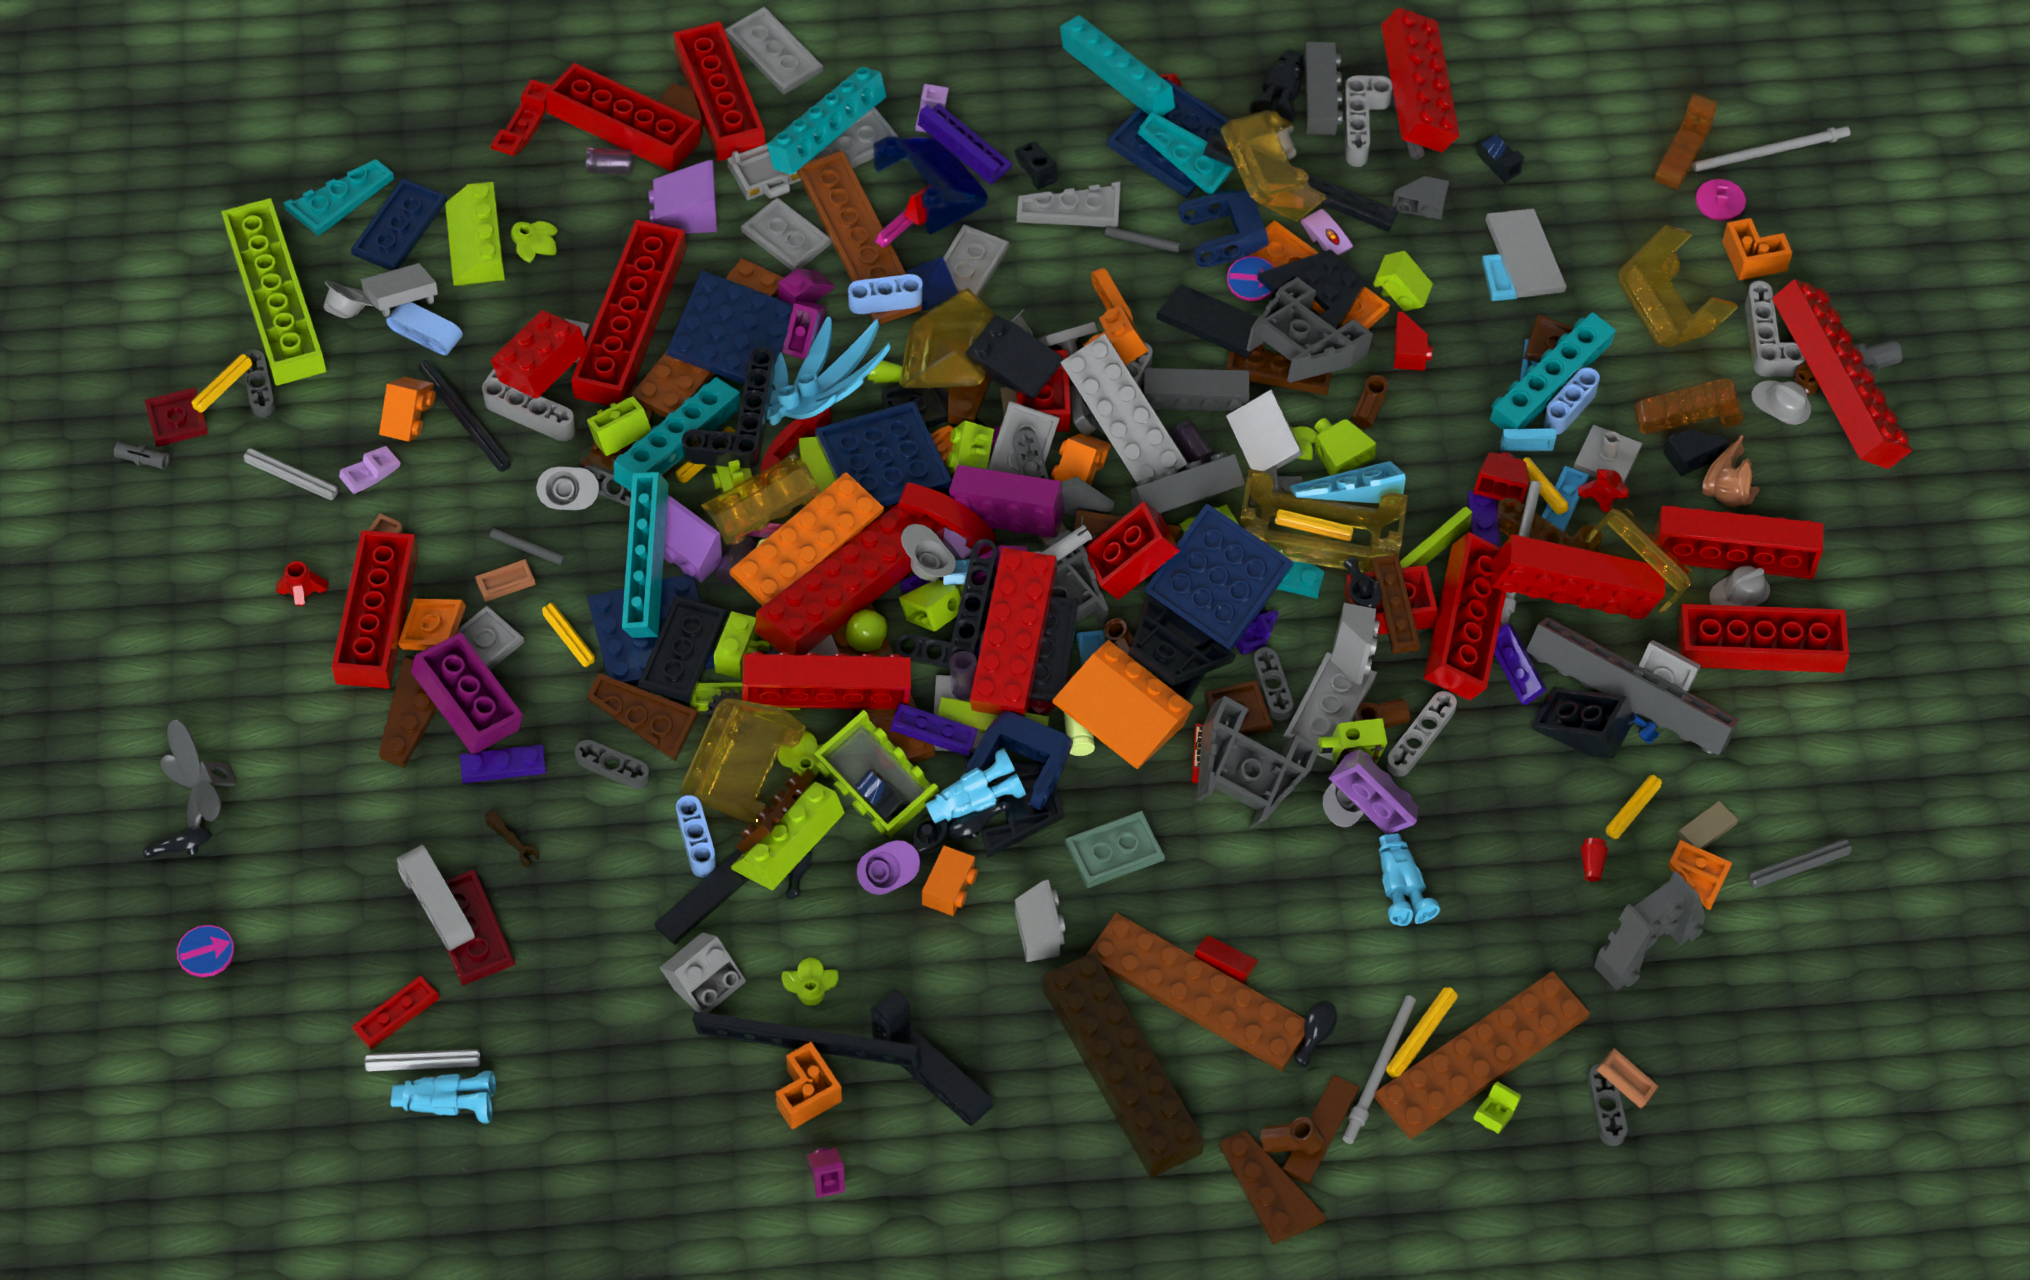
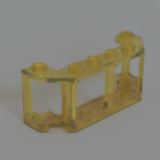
(1317, 549)

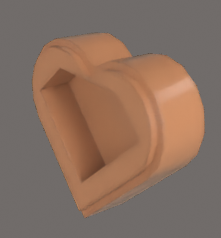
(386, 524)

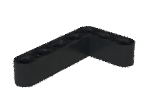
(759, 372)
(964, 617)
(936, 1073)

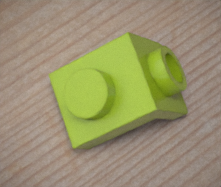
(1498, 1107)

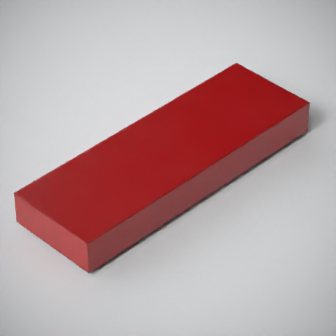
(395, 1012)

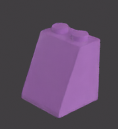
(685, 199)

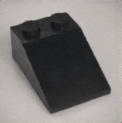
(1013, 357)
(1586, 720)

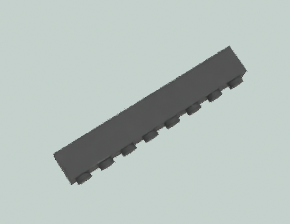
(1646, 692)

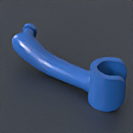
(1647, 733)

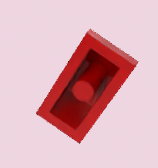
(1410, 344)

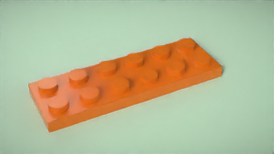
(1286, 248)
(807, 539)

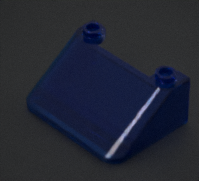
(952, 190)

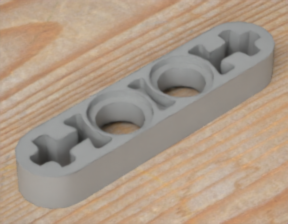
(1419, 732)

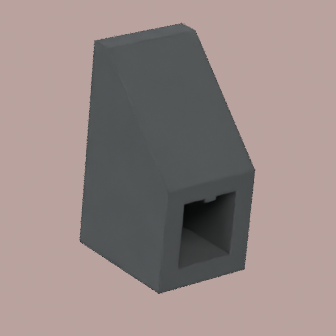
(1422, 197)

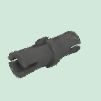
(127, 452)

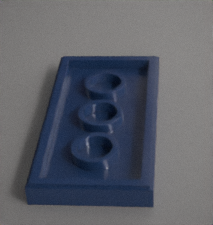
(399, 225)

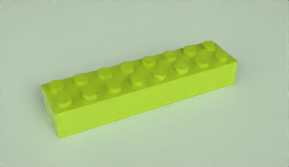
(273, 292)

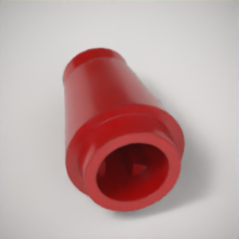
(1593, 857)

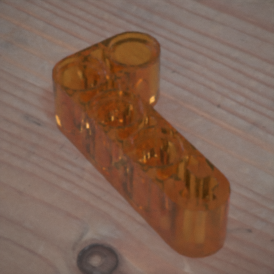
(1687, 141)
(1689, 406)
(1510, 517)

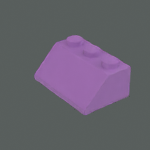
(691, 542)
(1374, 792)

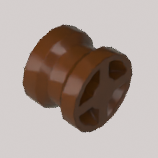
(1806, 379)

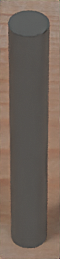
(1142, 239)
(527, 546)

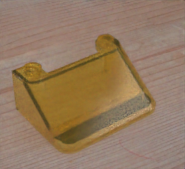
(939, 344)
(1649, 548)
(739, 755)

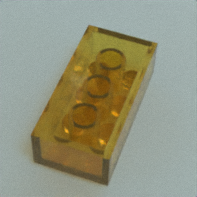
(761, 499)

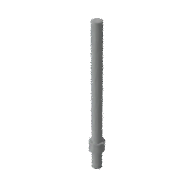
(1527, 519)
(1359, 1114)

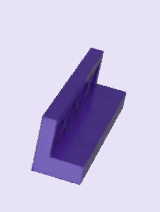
(967, 150)

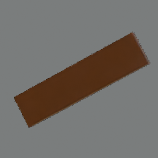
(1395, 604)
(1328, 1119)

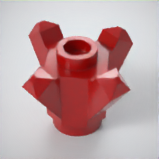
(1604, 489)
(300, 582)

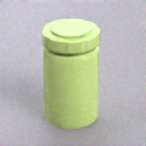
(1082, 739)

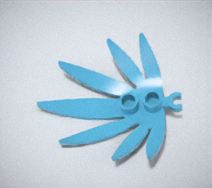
(813, 394)

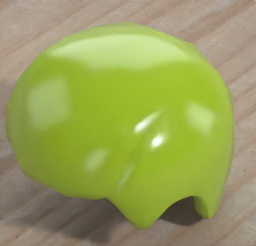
(866, 630)

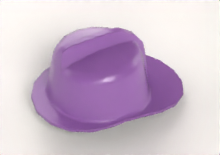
(888, 867)

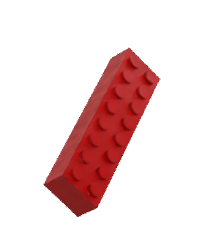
(629, 313)
(1842, 374)
(840, 584)

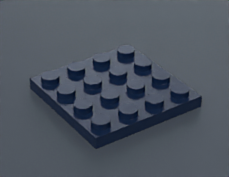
(1188, 114)
(726, 324)
(884, 452)
(1219, 577)
(627, 656)

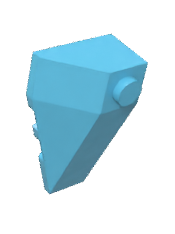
(1357, 485)

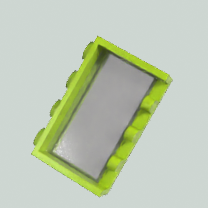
(864, 747)

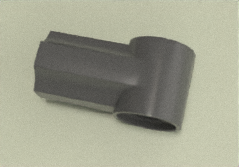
(1880, 355)

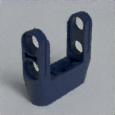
(1246, 219)
(1031, 741)

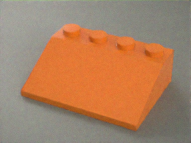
(1123, 704)

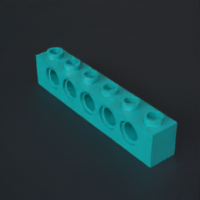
(826, 120)
(1592, 330)
(663, 443)

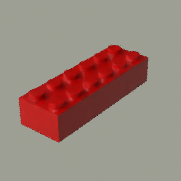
(1420, 80)
(719, 90)
(623, 117)
(1739, 540)
(1577, 577)
(375, 609)
(1466, 620)
(1013, 632)
(1764, 638)
(826, 680)

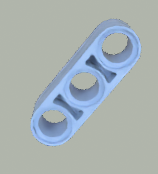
(895, 287)
(424, 327)
(1571, 400)
(696, 825)

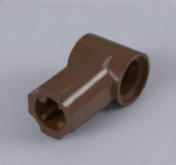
(1370, 402)
(1114, 628)
(1392, 712)
(1292, 1137)

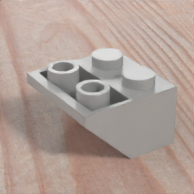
(1355, 641)
(1039, 922)
(703, 973)

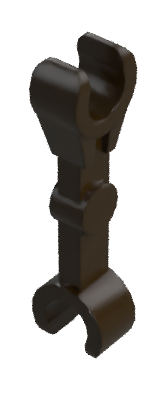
(495, 823)

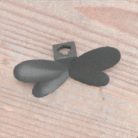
(190, 772)

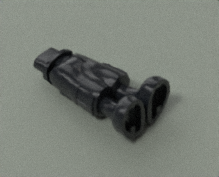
(1281, 82)

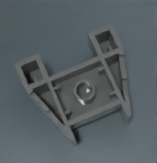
(1305, 337)
(1078, 581)
(1246, 767)
(1669, 910)

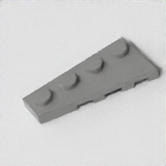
(1084, 207)

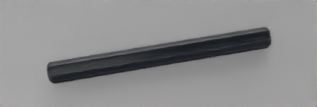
(464, 415)

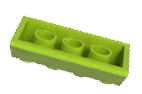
(474, 235)
(792, 837)

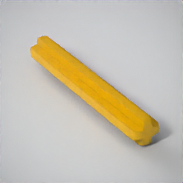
(1422, 1032)

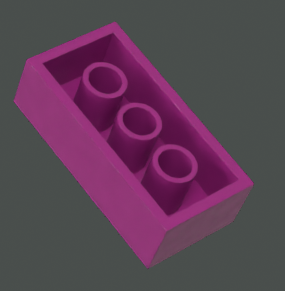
(1010, 500)
(466, 693)

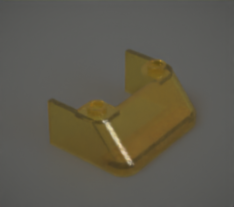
(1266, 166)
(1656, 300)

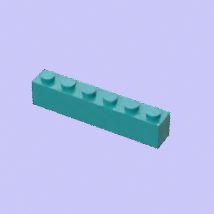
(1117, 66)
(645, 555)

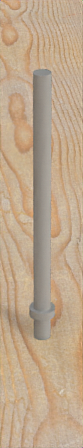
(1830, 135)

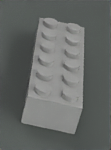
(1123, 410)

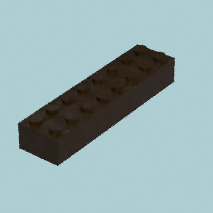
(1123, 1065)

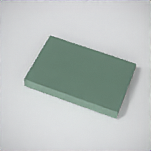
(1114, 849)

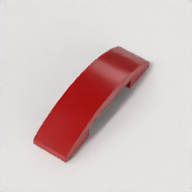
(525, 120)
(789, 437)
(948, 512)

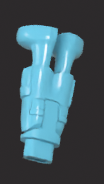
(972, 790)
(1404, 877)
(445, 1095)

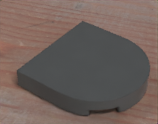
(1082, 496)

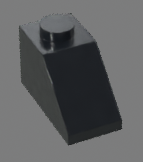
(1693, 450)

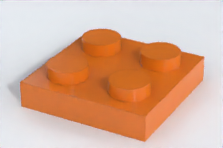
(431, 623)

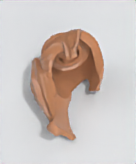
(1728, 483)

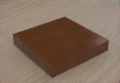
(1544, 336)
(1249, 695)

